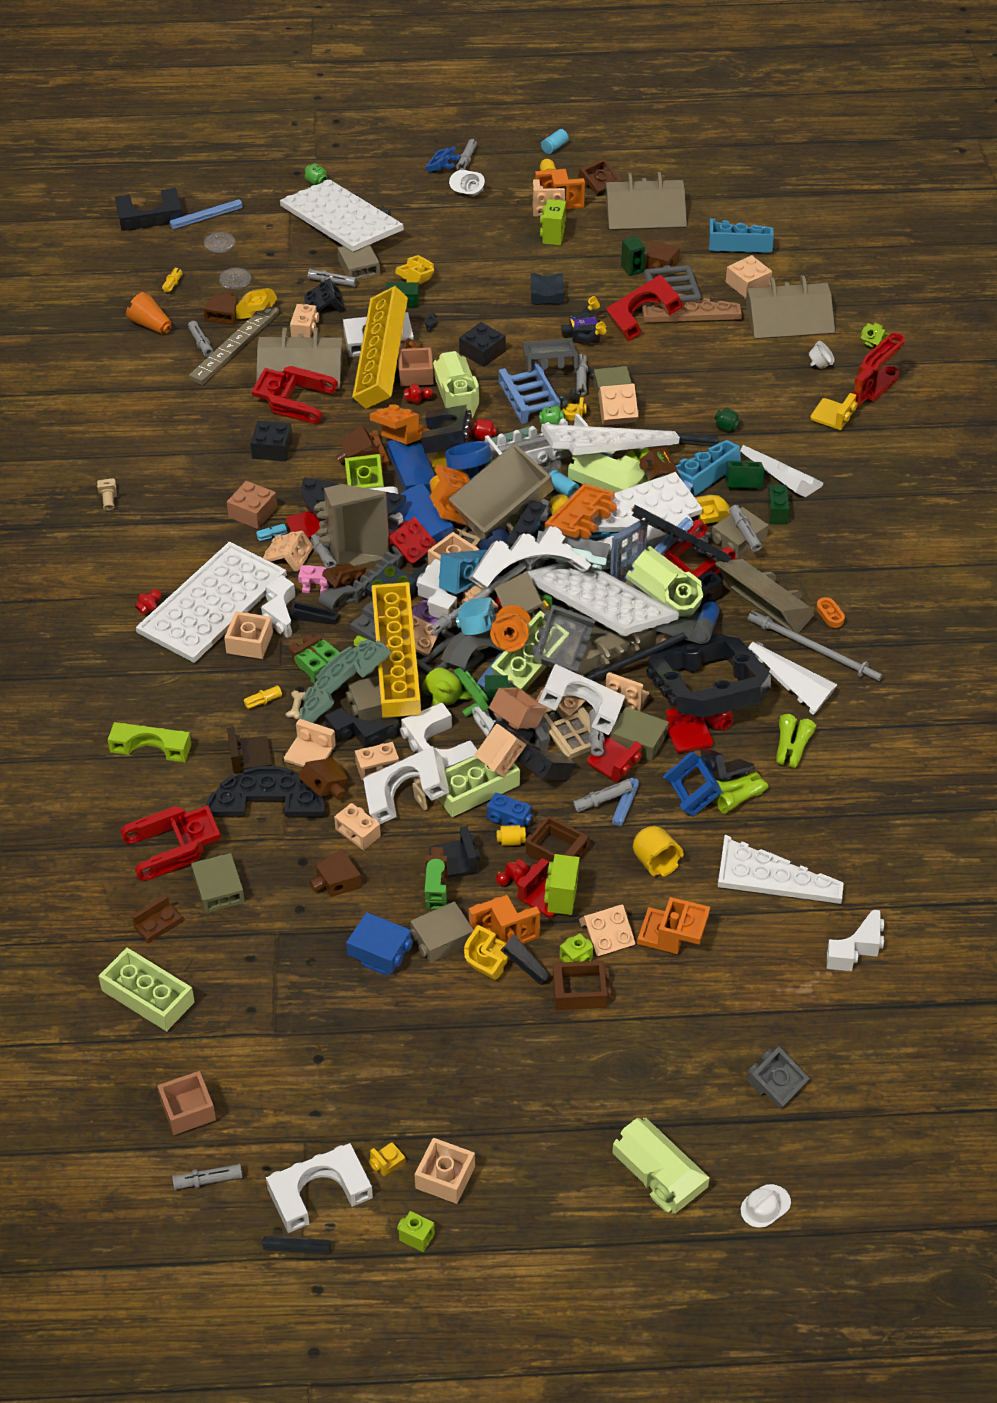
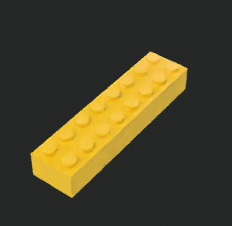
(380, 347)
(395, 629)

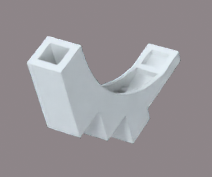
(548, 545)

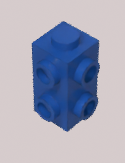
(509, 811)

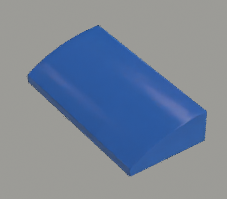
(410, 464)
(421, 506)

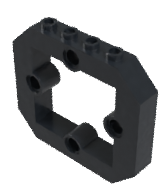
(723, 695)

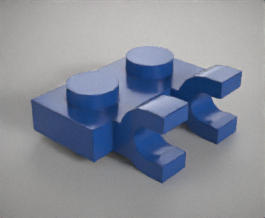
(441, 159)

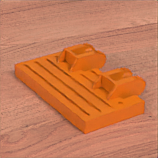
(579, 511)

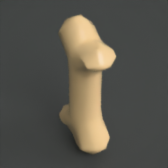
(294, 712)

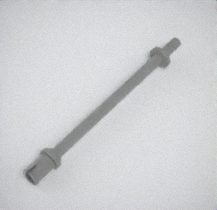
(446, 621)
(767, 623)

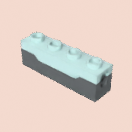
(596, 552)

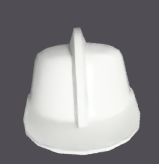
(467, 182)
(821, 355)
(765, 1205)

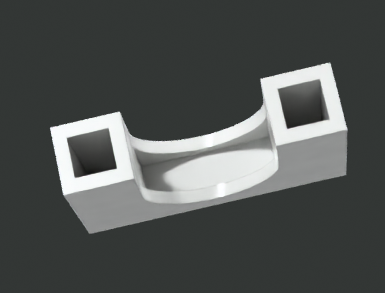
(354, 333)
(604, 700)
(434, 720)
(383, 784)
(337, 1164)

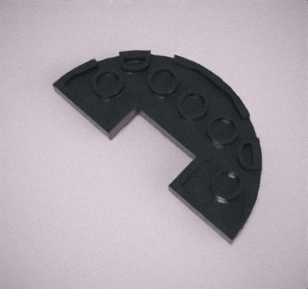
(314, 493)
(679, 534)
(265, 784)

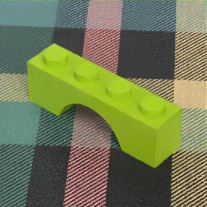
(128, 737)

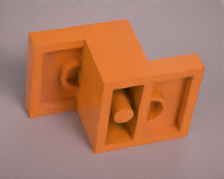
(558, 179)
(398, 424)
(450, 482)
(503, 920)
(678, 922)

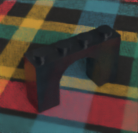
(133, 218)
(447, 428)
(530, 523)
(543, 763)

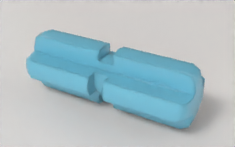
(268, 533)

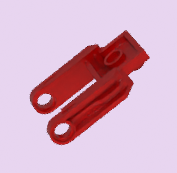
(871, 381)
(279, 386)
(680, 547)
(191, 829)

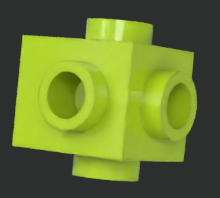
(873, 334)
(576, 949)

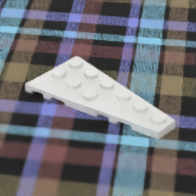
(769, 874)

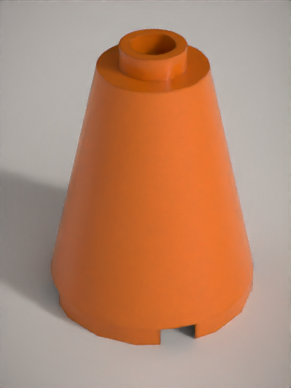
(148, 314)

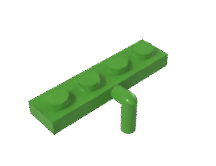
(473, 690)

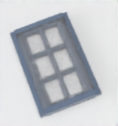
(626, 548)

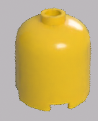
(657, 850)

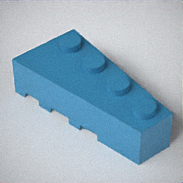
(739, 237)
(708, 466)
(457, 568)

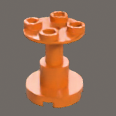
(510, 628)

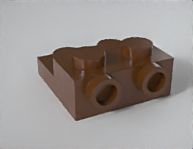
(597, 175)

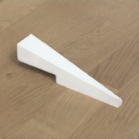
(794, 479)
(807, 685)

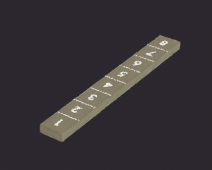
(233, 345)

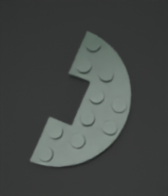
(343, 666)

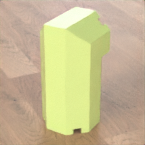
(456, 381)
(606, 472)
(666, 582)
(660, 1165)

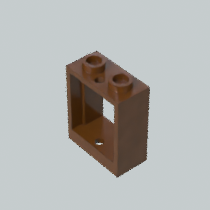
(551, 826)
(580, 1000)

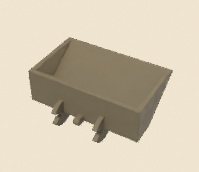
(645, 203)
(790, 309)
(309, 353)
(501, 492)
(354, 524)
(766, 594)
(608, 647)

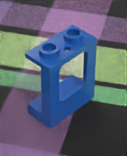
(701, 797)

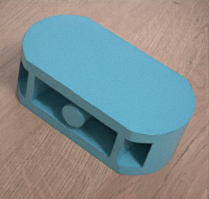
(476, 616)

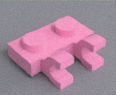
(312, 574)

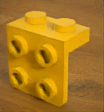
(834, 413)

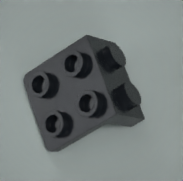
(725, 770)
(461, 854)

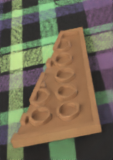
(693, 311)

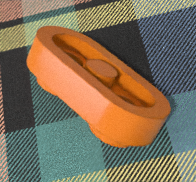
(830, 612)

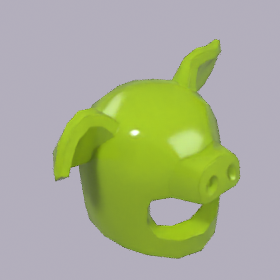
(444, 687)

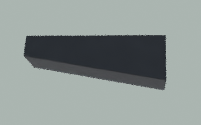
(312, 613)
(523, 958)

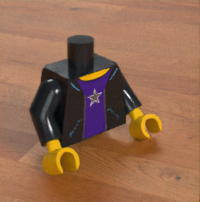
(584, 325)

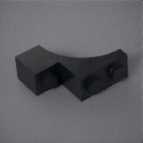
(367, 732)

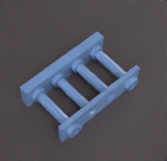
(518, 401)

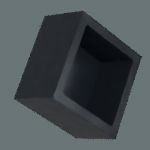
(482, 344)
(271, 441)

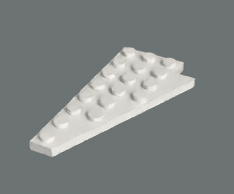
(602, 439)
(662, 496)

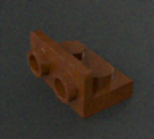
(343, 574)
(156, 919)

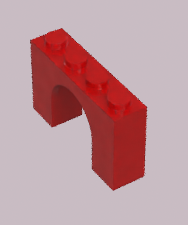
(654, 291)

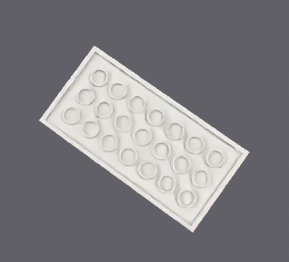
(341, 215)
(603, 598)
(205, 604)

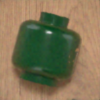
(727, 420)

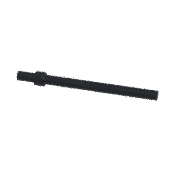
(600, 673)

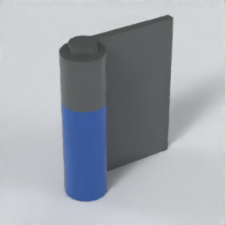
(697, 627)

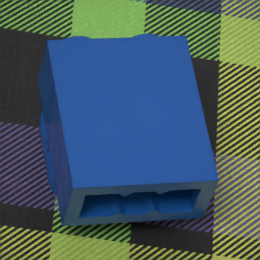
(379, 944)

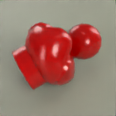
(415, 395)
(147, 602)
(513, 870)

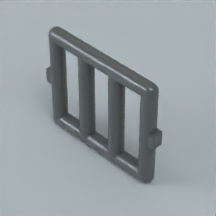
(675, 279)
(422, 663)

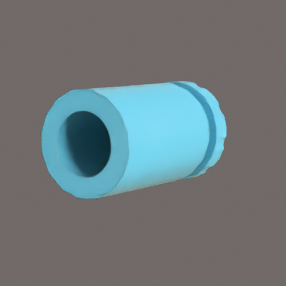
(554, 141)
(563, 484)

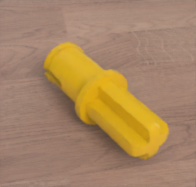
(172, 280)
(263, 697)

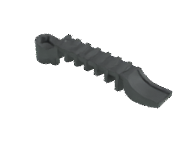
(336, 598)

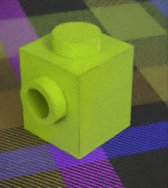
(416, 1231)

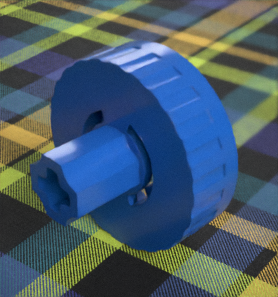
(469, 457)

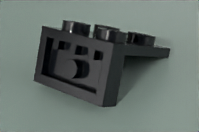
(325, 294)

